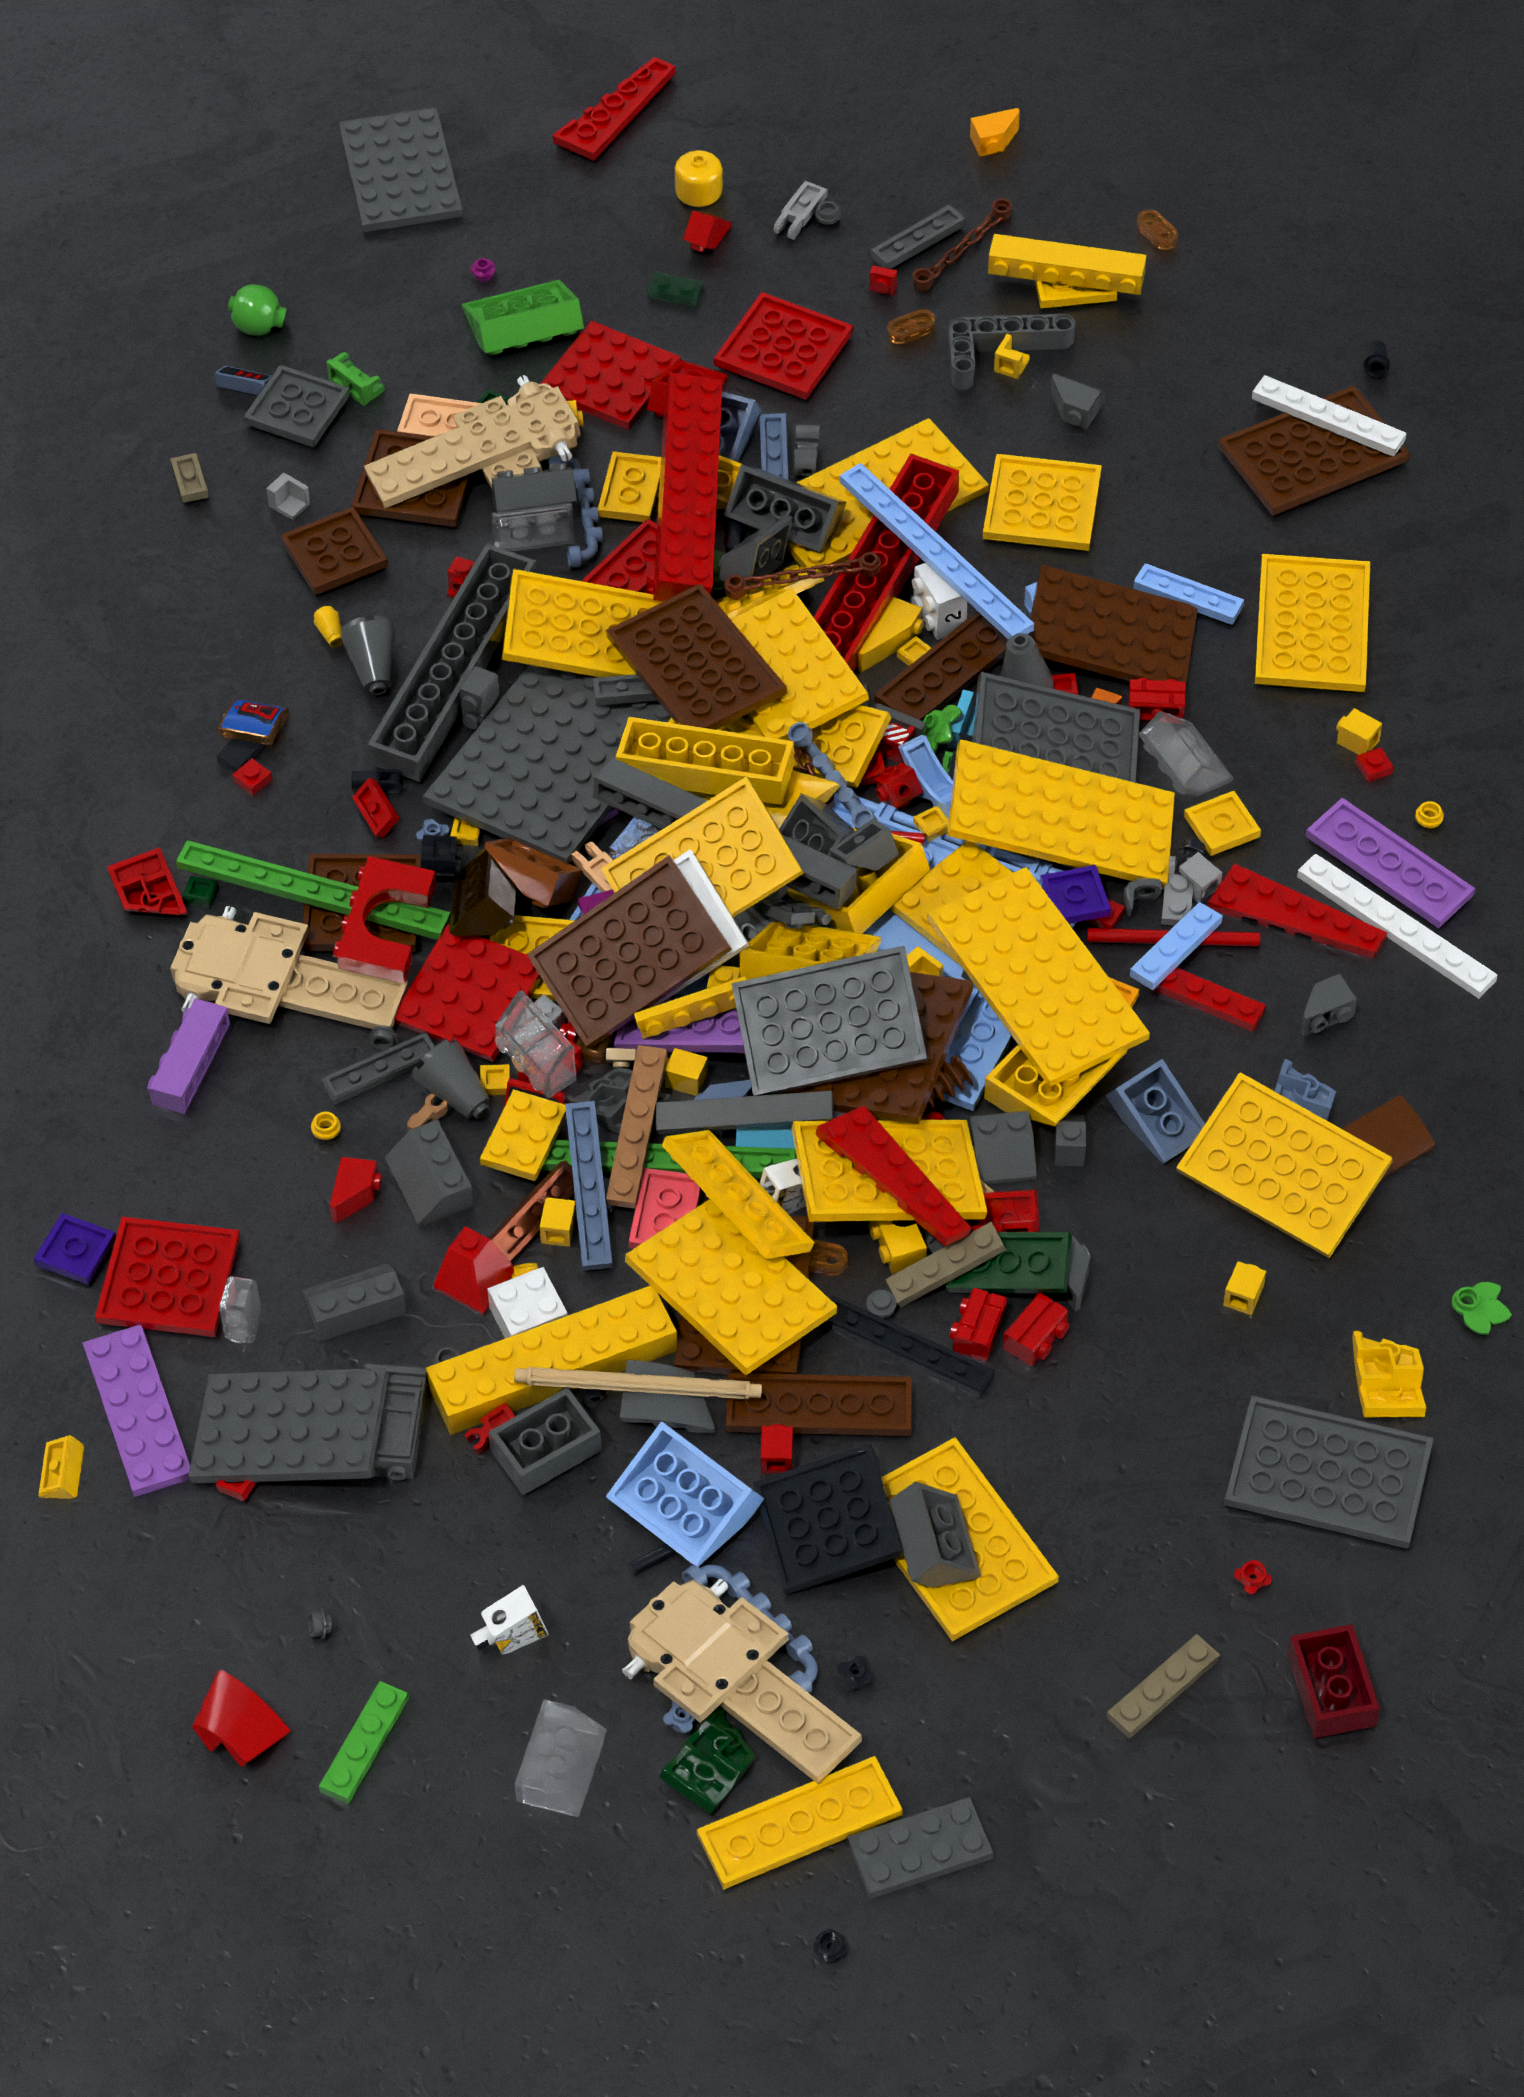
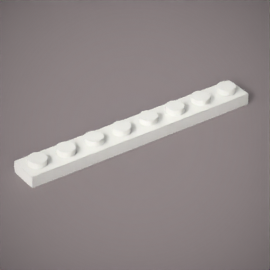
(1398, 925)

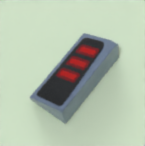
(241, 380)

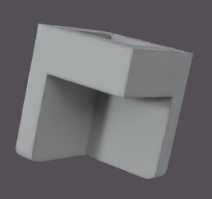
(288, 496)
(1203, 875)

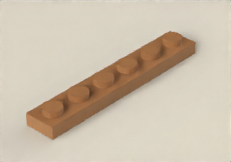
(636, 1127)

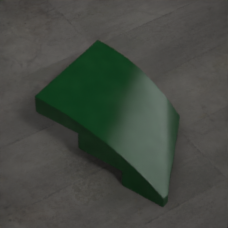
(709, 1763)

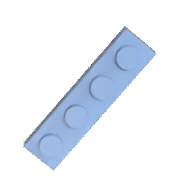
(1204, 598)
(1175, 946)

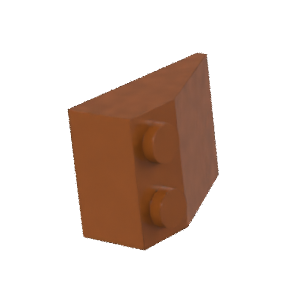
(535, 873)

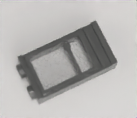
(400, 1422)

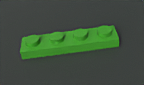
(364, 1742)

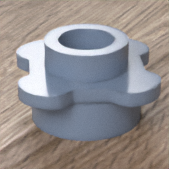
(432, 826)
(679, 1724)

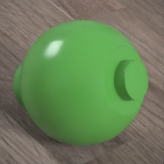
(256, 310)

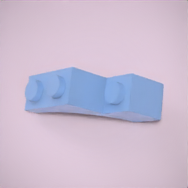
(930, 773)

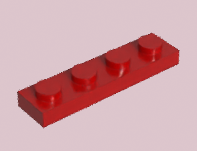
(1212, 999)

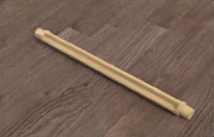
(637, 1383)

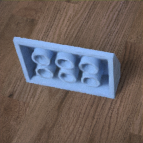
(683, 1495)

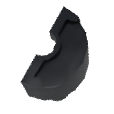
(441, 855)

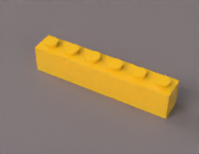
(1067, 264)

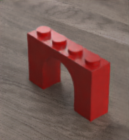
(381, 883)

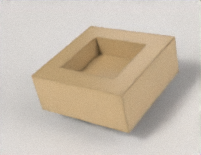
(620, 1057)

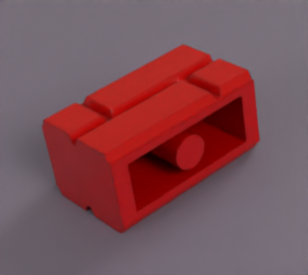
(1157, 696)
(979, 1324)
(1036, 1329)

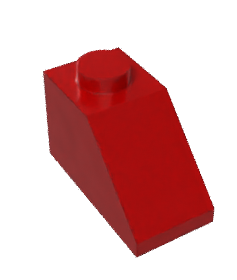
(705, 230)
(354, 1187)

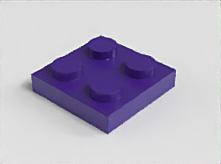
(1077, 893)
(74, 1248)

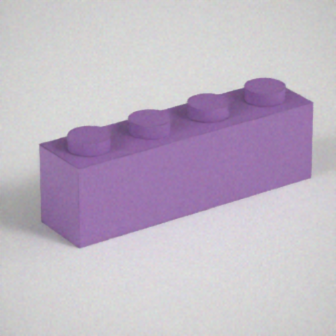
(188, 1056)

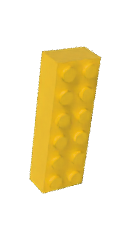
(707, 758)

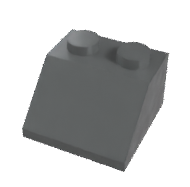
(1003, 1147)

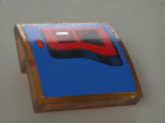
(252, 721)

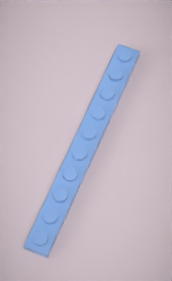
(936, 552)

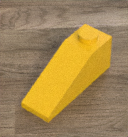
(893, 630)

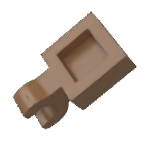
(427, 1113)

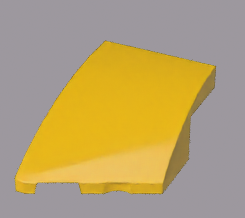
(801, 783)
(1388, 1378)

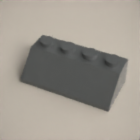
(765, 498)

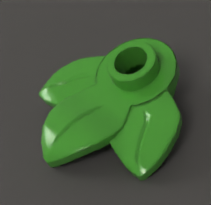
(939, 725)
(1483, 1307)

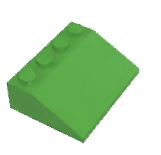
(524, 316)

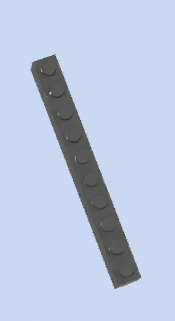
(664, 803)

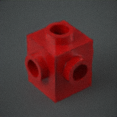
(897, 785)

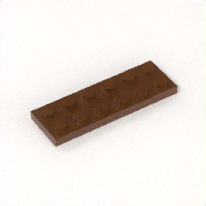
(945, 669)
(824, 1404)

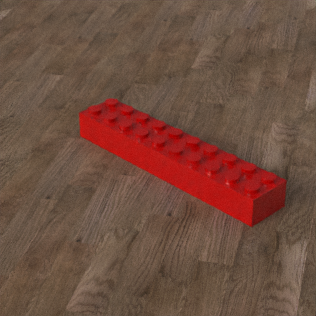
(687, 485)
(858, 600)

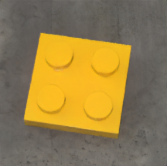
(1222, 823)

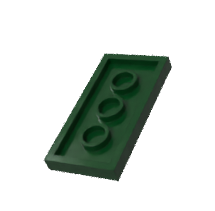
(1029, 1265)

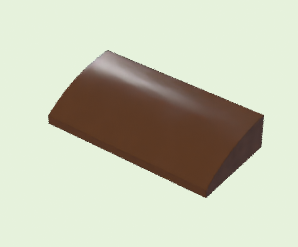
(1395, 1131)

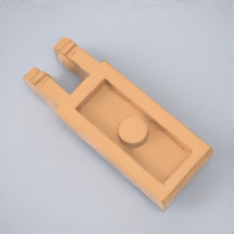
(592, 869)

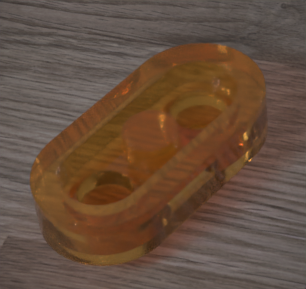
(1157, 229)
(911, 326)
(825, 1251)

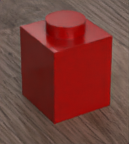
(776, 1449)

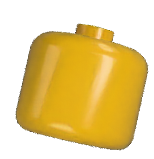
(698, 178)

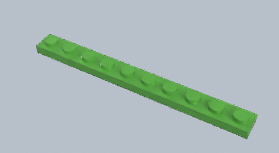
(305, 888)
(752, 1158)

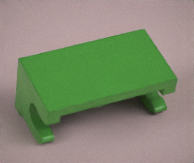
(361, 386)

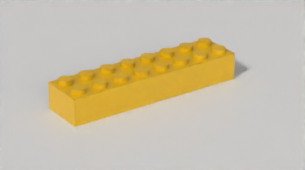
(588, 1340)

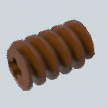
(950, 1076)

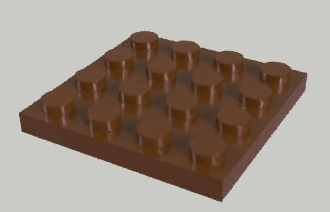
(434, 506)
(326, 924)

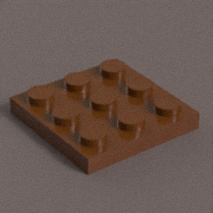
(334, 550)

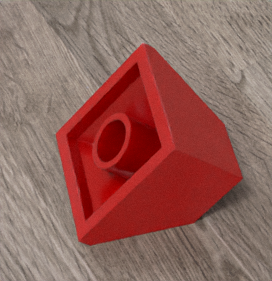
(471, 1268)

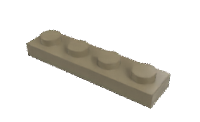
(945, 1264)
(1163, 1686)

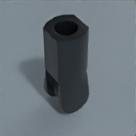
(733, 533)
(388, 780)

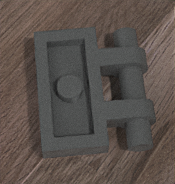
(793, 913)

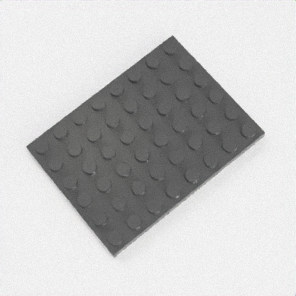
(536, 762)

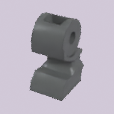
(806, 449)

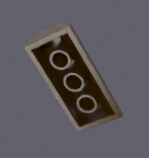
(482, 898)

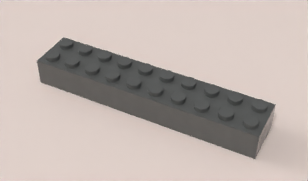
(431, 693)

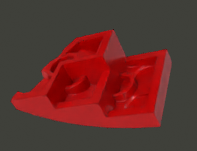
(147, 884)
(1011, 1211)
(237, 1719)

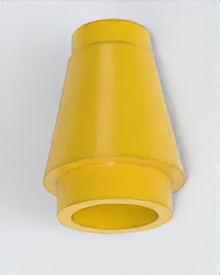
(329, 625)

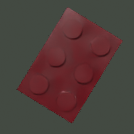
(1333, 1681)

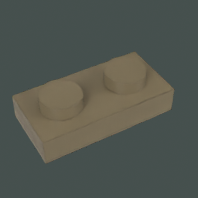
(189, 477)

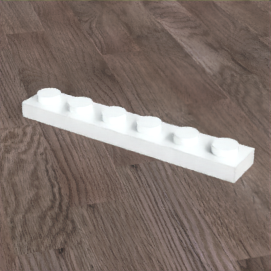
(1329, 415)

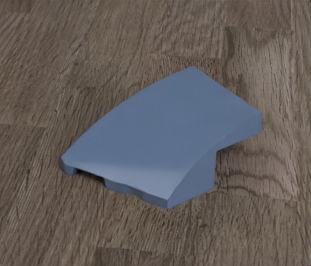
(1305, 1090)

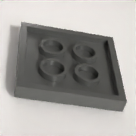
(296, 406)

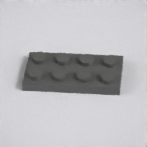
(920, 1847)

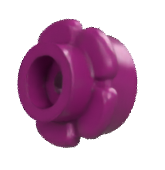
(483, 269)

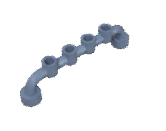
(588, 514)
(802, 737)
(798, 1648)

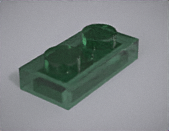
(675, 289)

